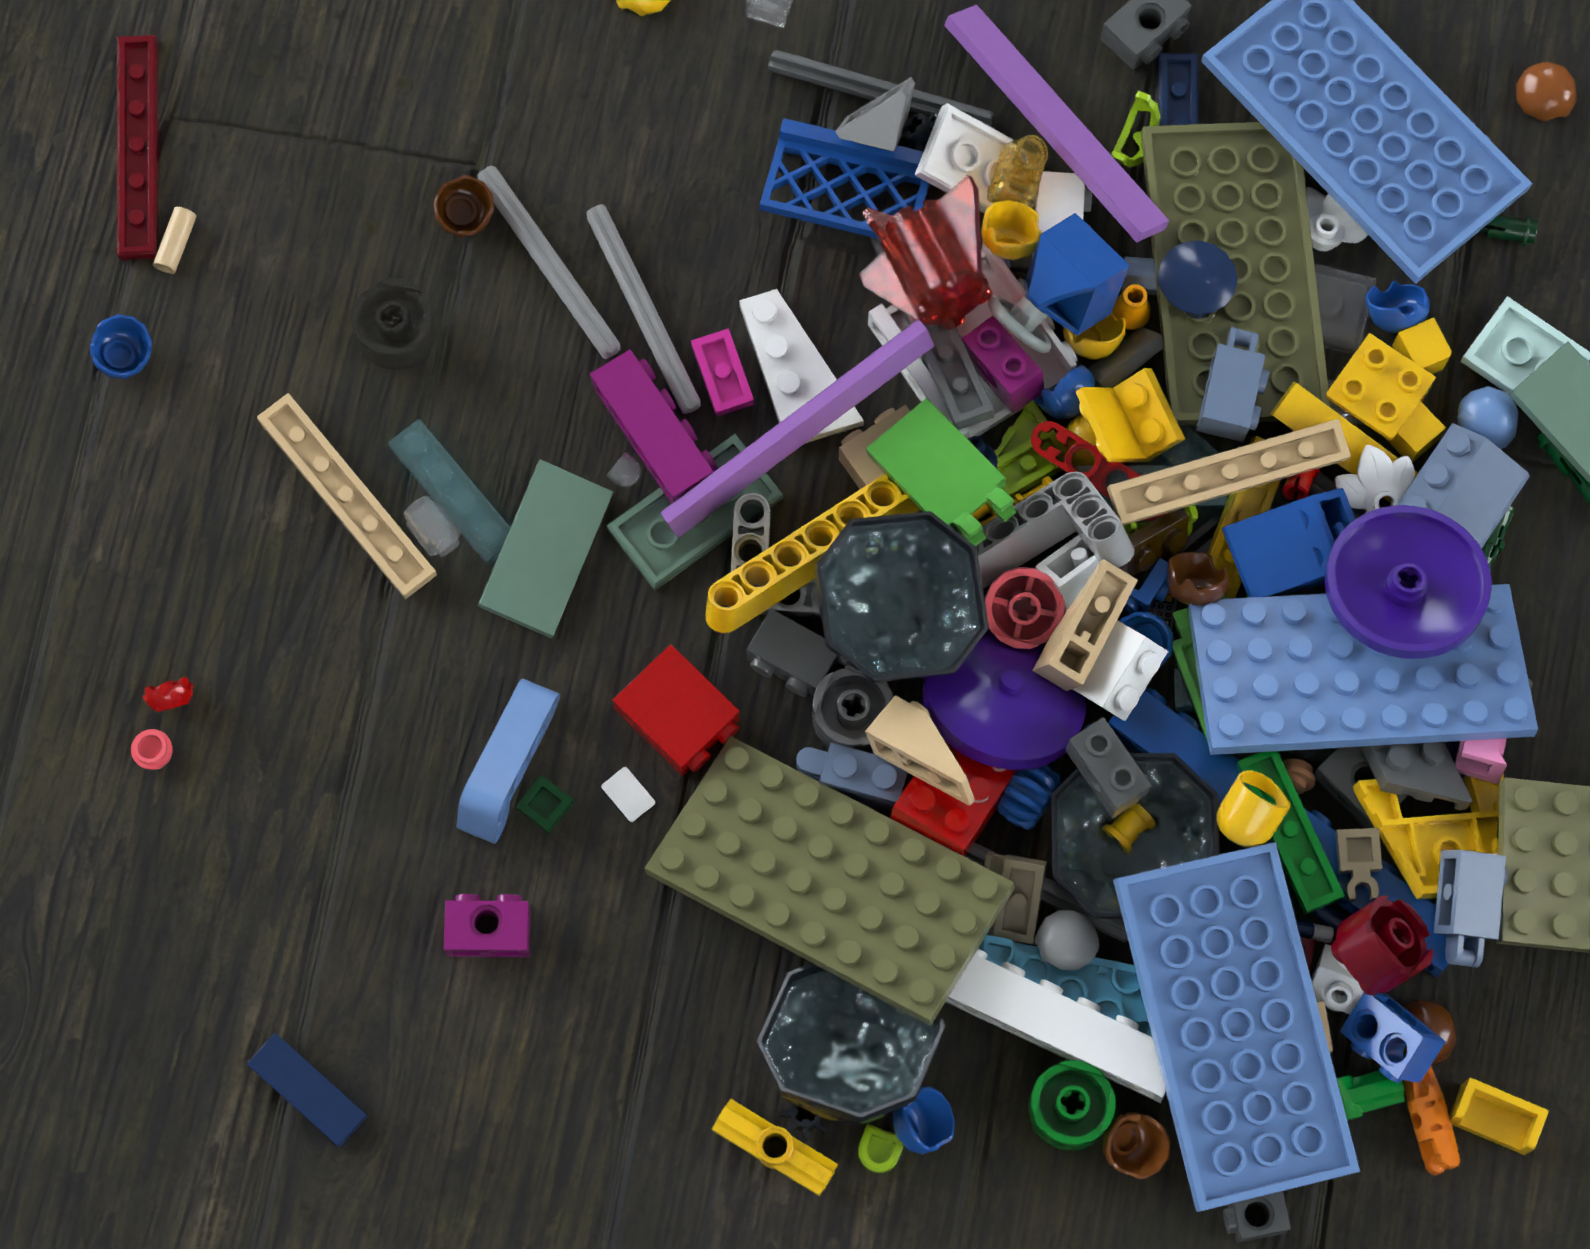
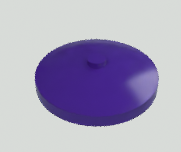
(1408, 581)
(1003, 709)

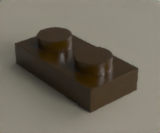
(1157, 541)

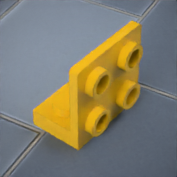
(1380, 386)
(1131, 418)

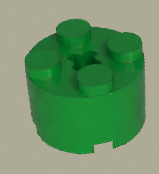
(1093, 1095)

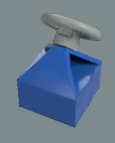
(1069, 279)

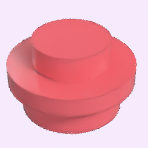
(151, 749)

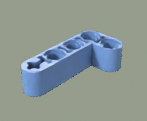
(504, 760)

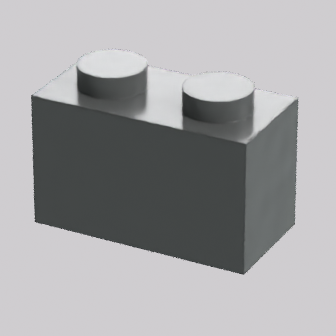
(790, 653)

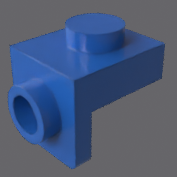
(1153, 588)

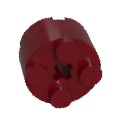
(1382, 945)

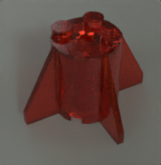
(931, 258)

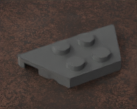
(1419, 771)

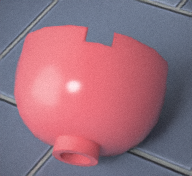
(1023, 607)

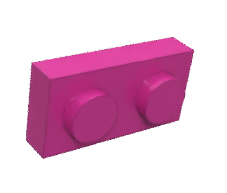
(722, 372)

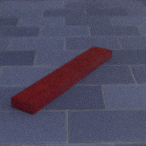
(137, 147)

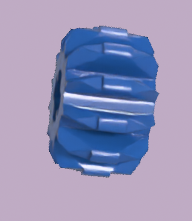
(1028, 796)

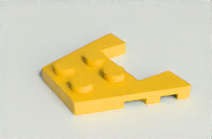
(1418, 841)

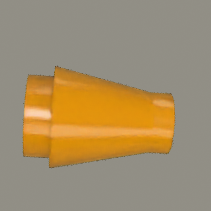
(1133, 307)

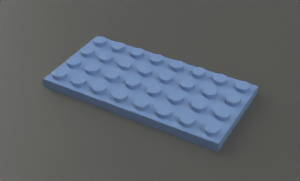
(1368, 127)
(1294, 679)
(1236, 1026)

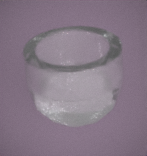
(625, 471)

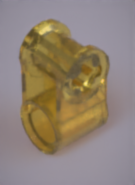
(1013, 177)

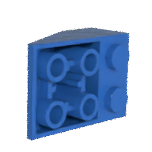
(1289, 544)

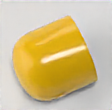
(1247, 817)

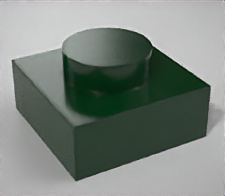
(545, 804)

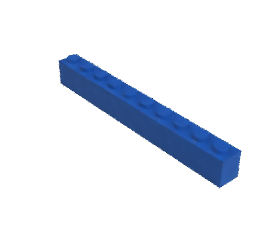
(1158, 729)

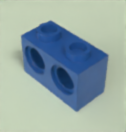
(1395, 1030)

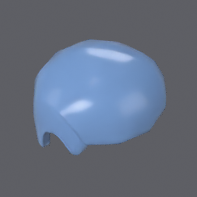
(1490, 415)

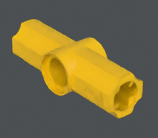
(752, 1131)

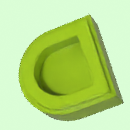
(879, 1149)

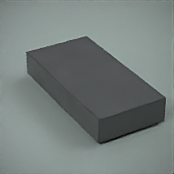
(1127, 358)

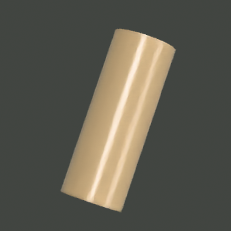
(174, 240)

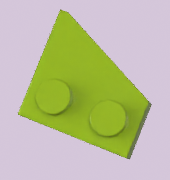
(1017, 458)

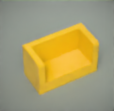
(1498, 1116)

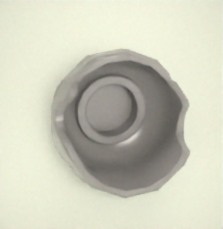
(1067, 940)

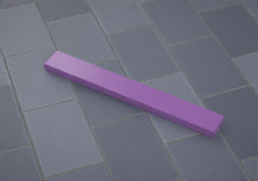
(1057, 123)
(797, 428)

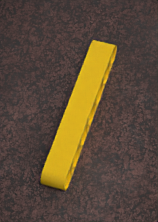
(800, 552)

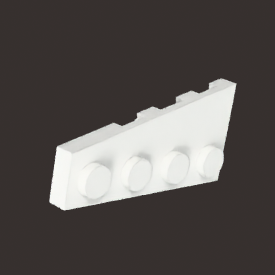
(789, 360)

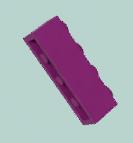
(651, 425)

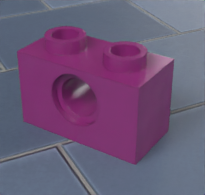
(1003, 364)
(509, 938)

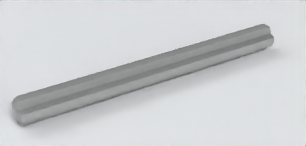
(550, 263)
(643, 309)

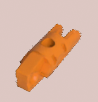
(1432, 1124)

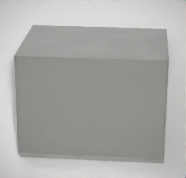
(881, 120)

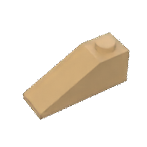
(1085, 627)
(913, 743)

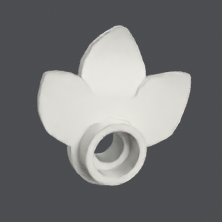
(1329, 215)
(1376, 479)

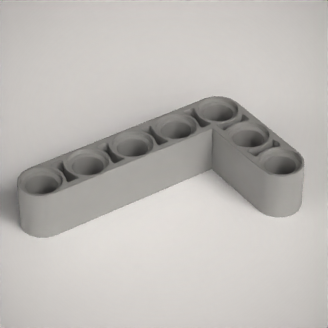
(1047, 518)
(759, 535)

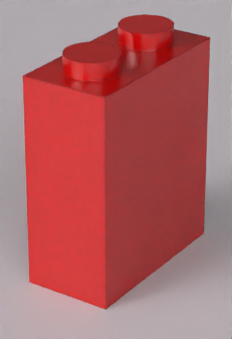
(677, 711)

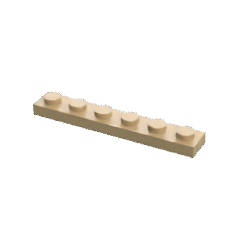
(1229, 472)
(346, 496)

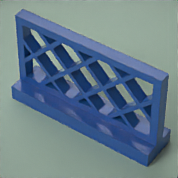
(824, 148)

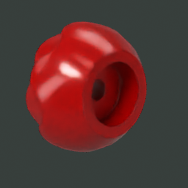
(169, 694)

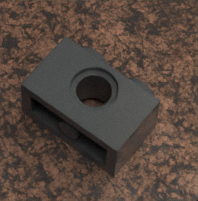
(1135, 43)
(1108, 767)
(1337, 778)

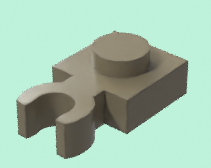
(1359, 855)

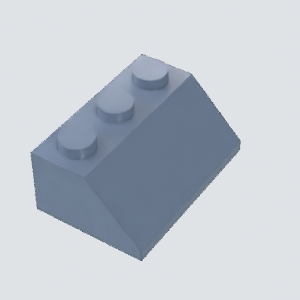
(1467, 482)

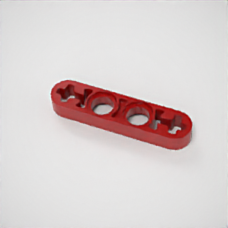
(1101, 468)

